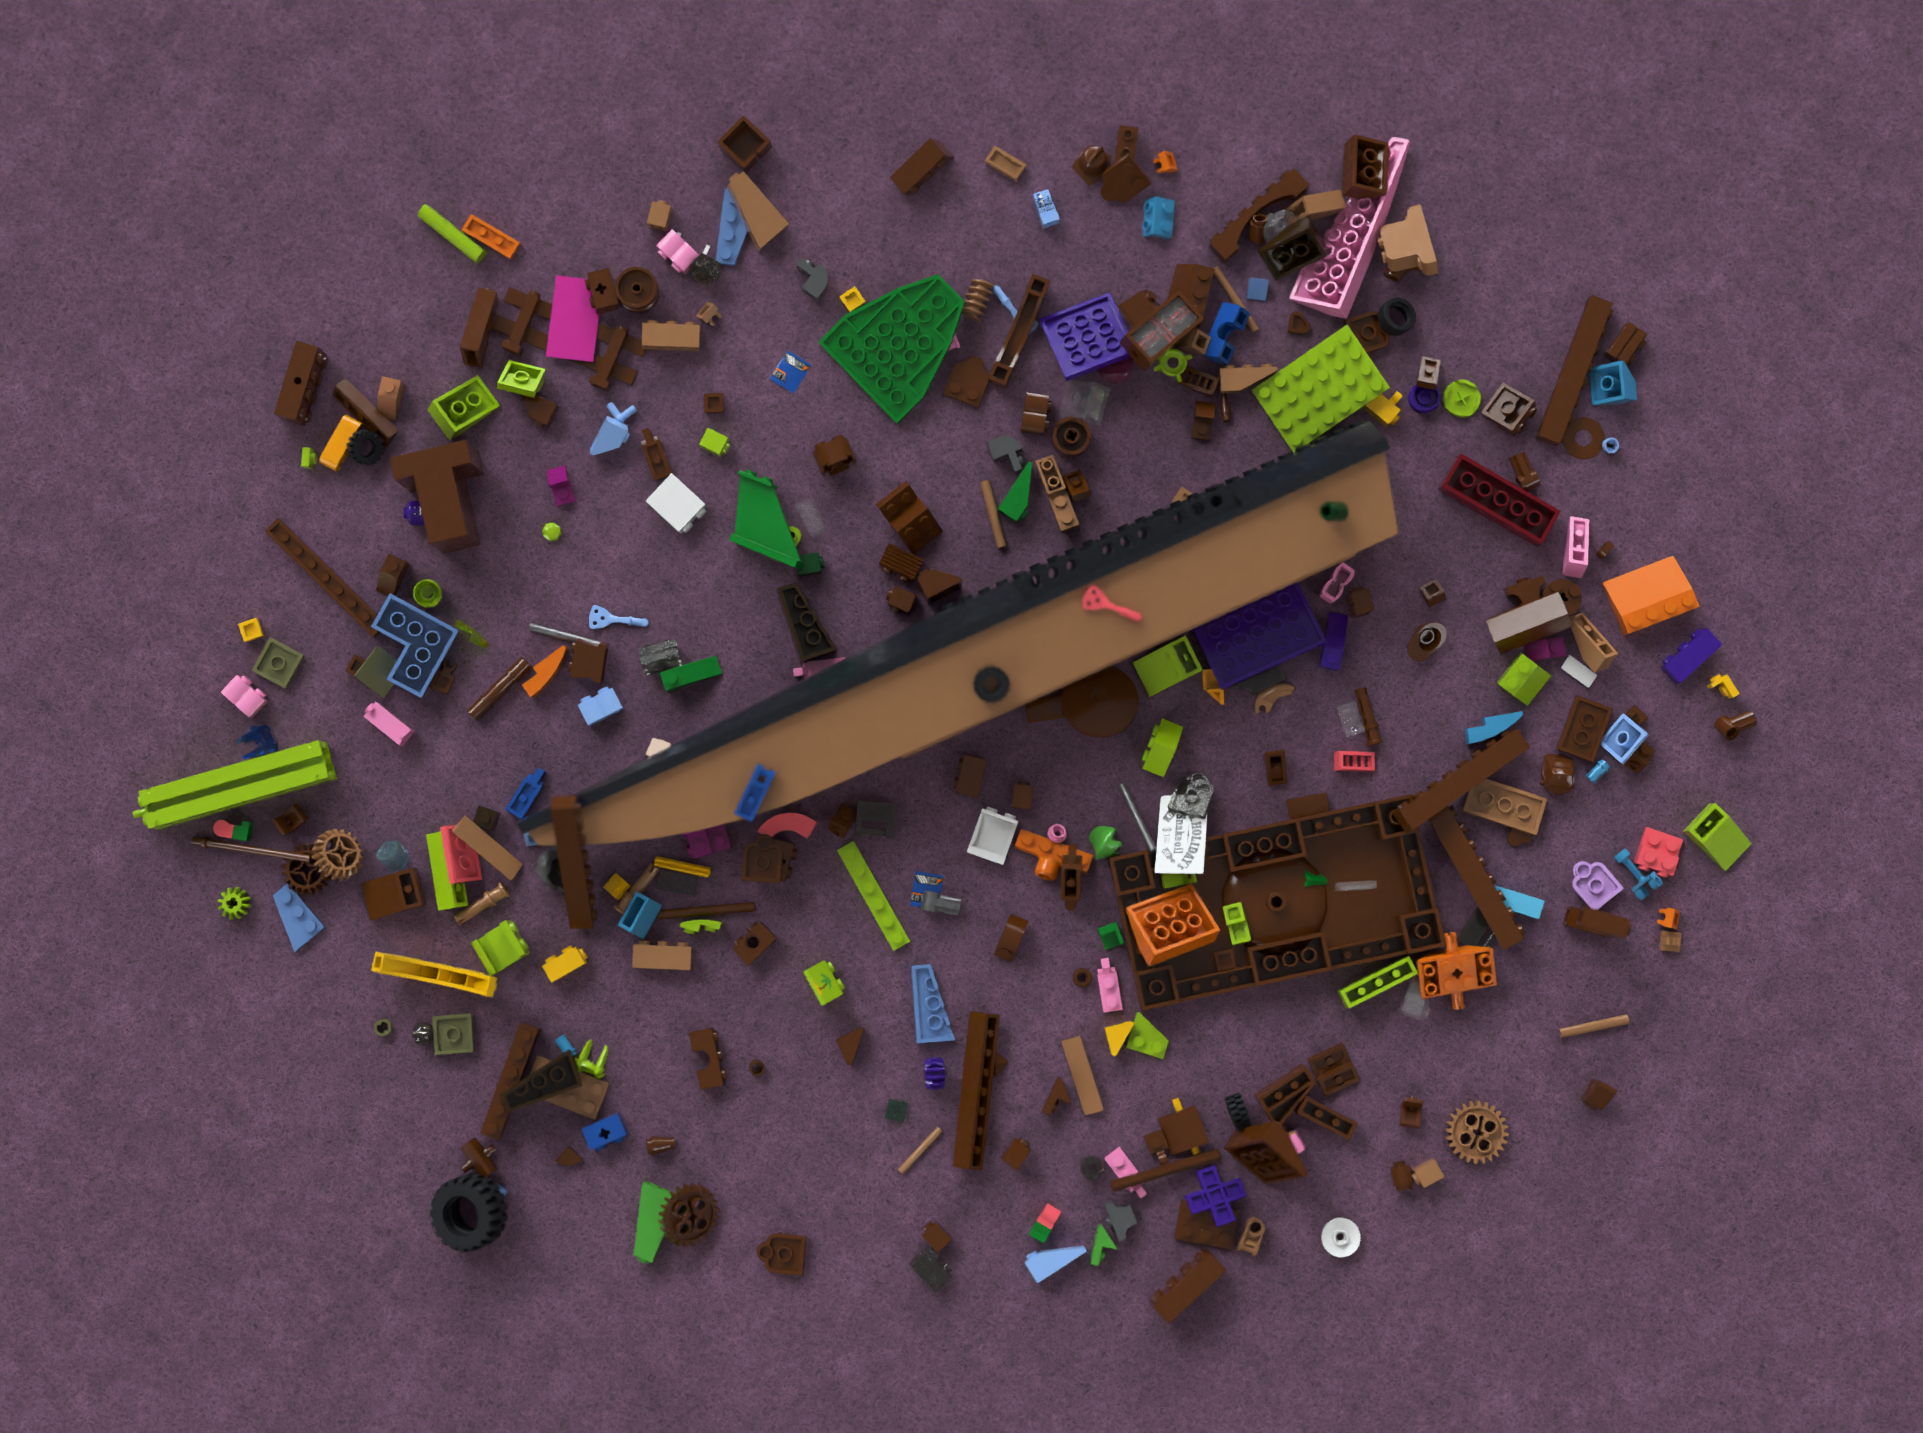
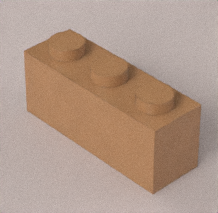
(670, 336)
(662, 955)

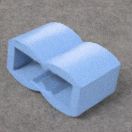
(600, 706)

